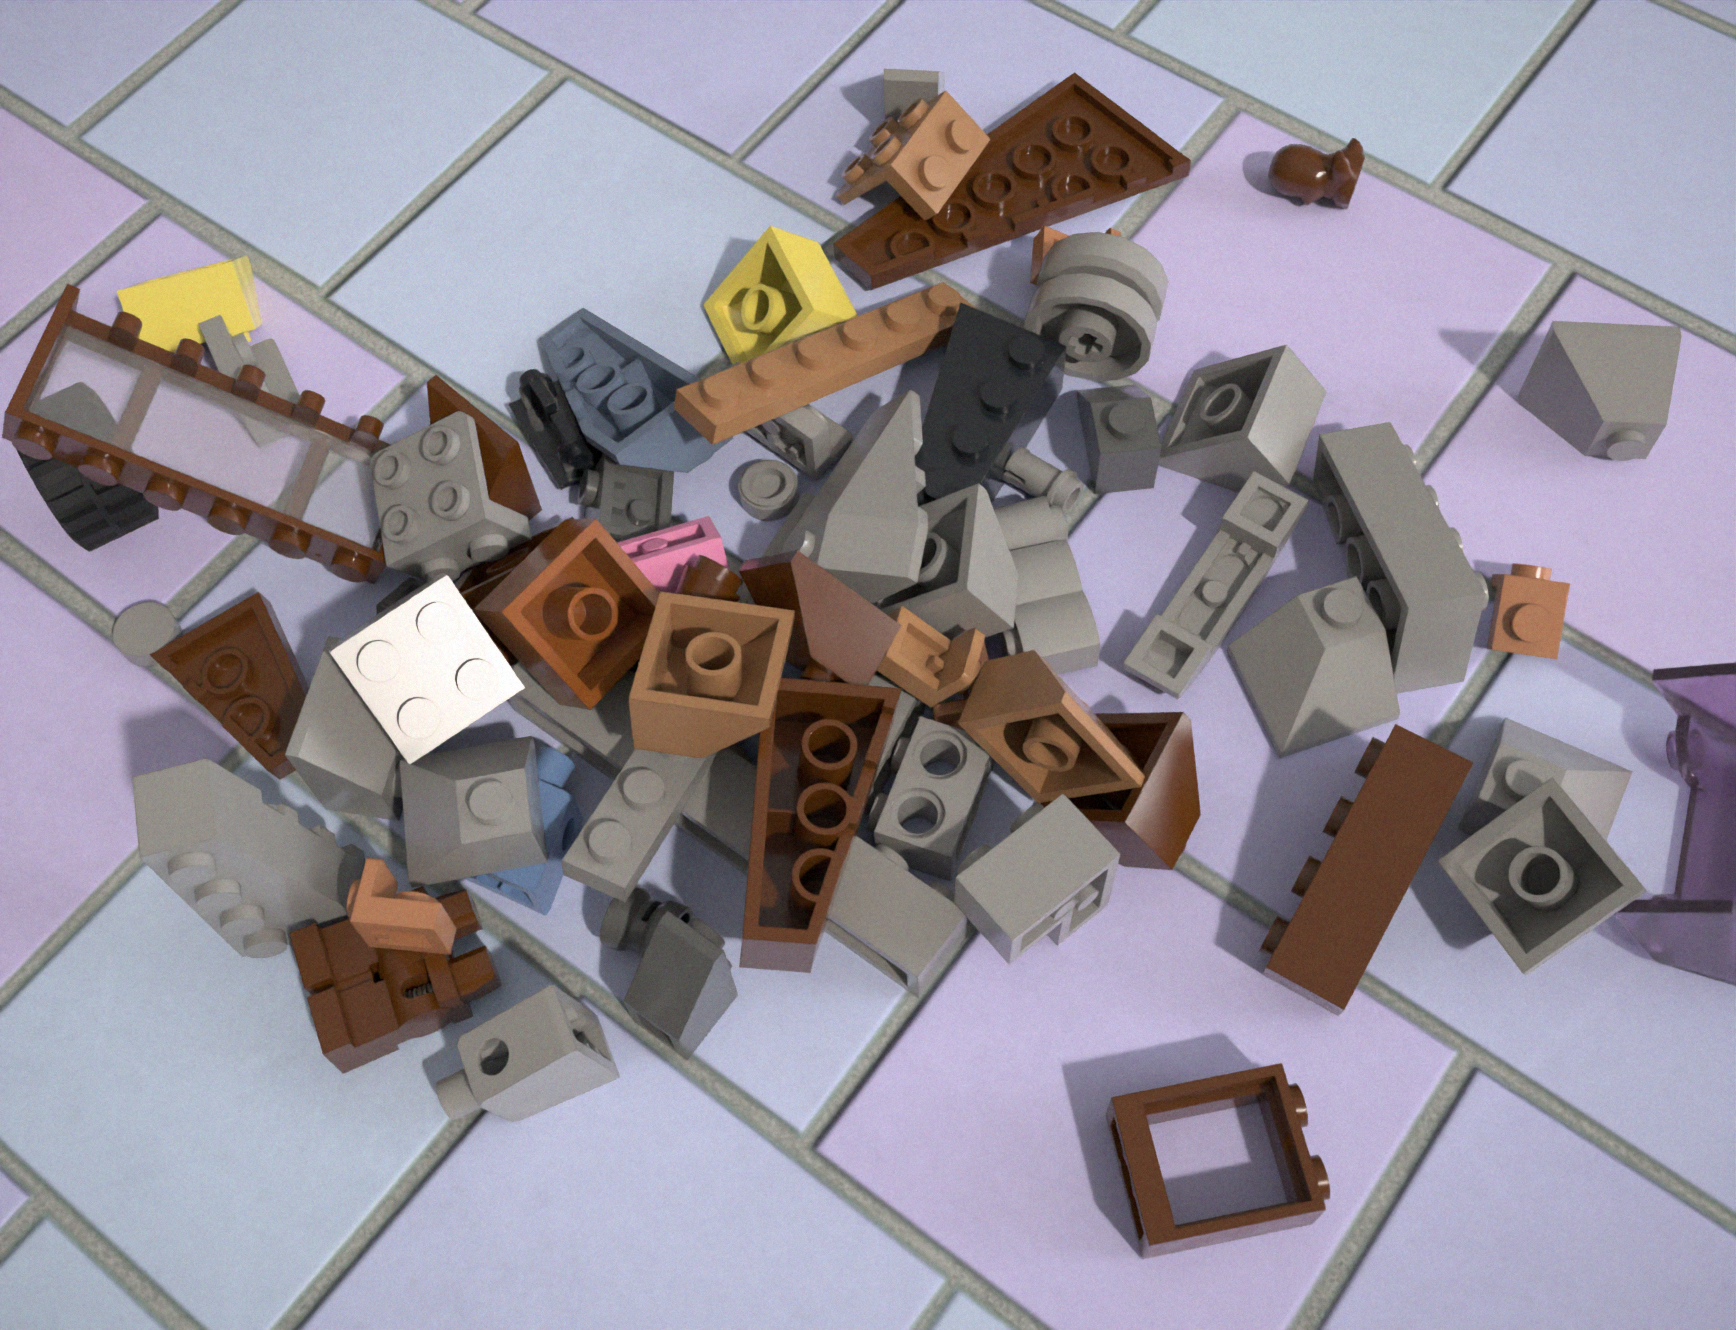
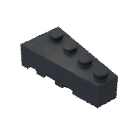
(985, 402)

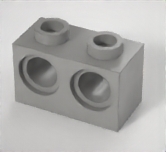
(945, 800)

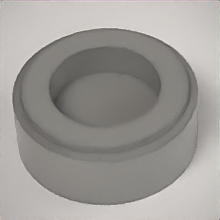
(768, 490)
(145, 630)

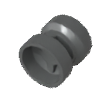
(633, 922)

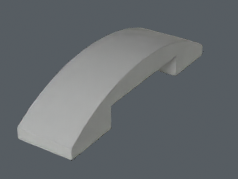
(1218, 587)

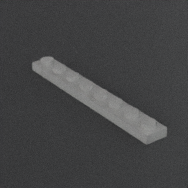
(646, 796)

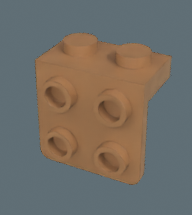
(918, 155)

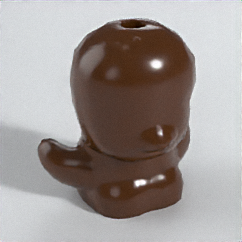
(1311, 174)

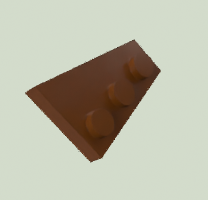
(244, 678)

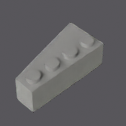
(1401, 553)
(241, 859)

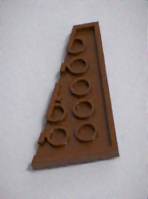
(1038, 169)

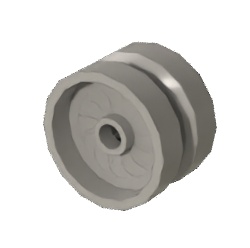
(1100, 302)

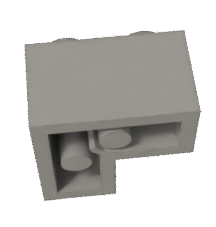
(1038, 879)

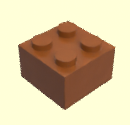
(574, 612)

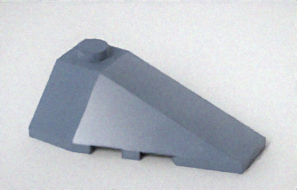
(625, 395)

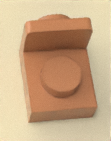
(399, 923)

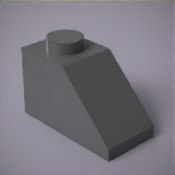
(1119, 438)

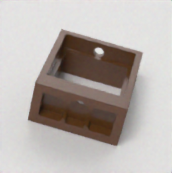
(1284, 1117)

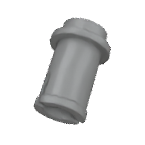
(1043, 479)

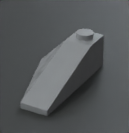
(867, 513)

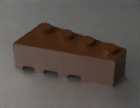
(806, 812)
(1366, 869)

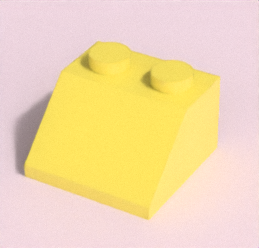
(777, 296)
(178, 302)

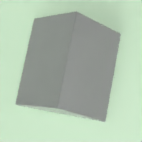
(1541, 876)

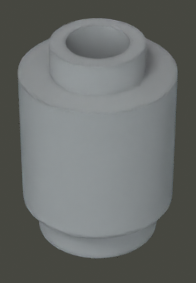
(1031, 523)

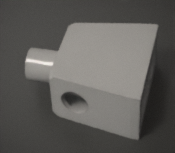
(529, 1059)

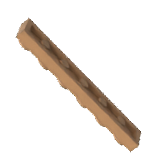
(819, 364)

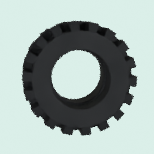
(85, 509)

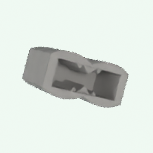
(1052, 610)

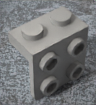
(438, 503)

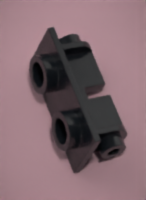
(553, 428)

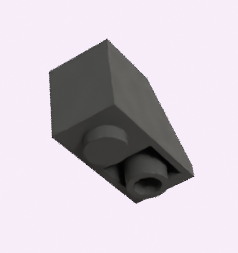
(681, 984)

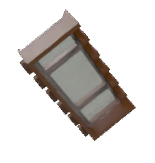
(200, 440)

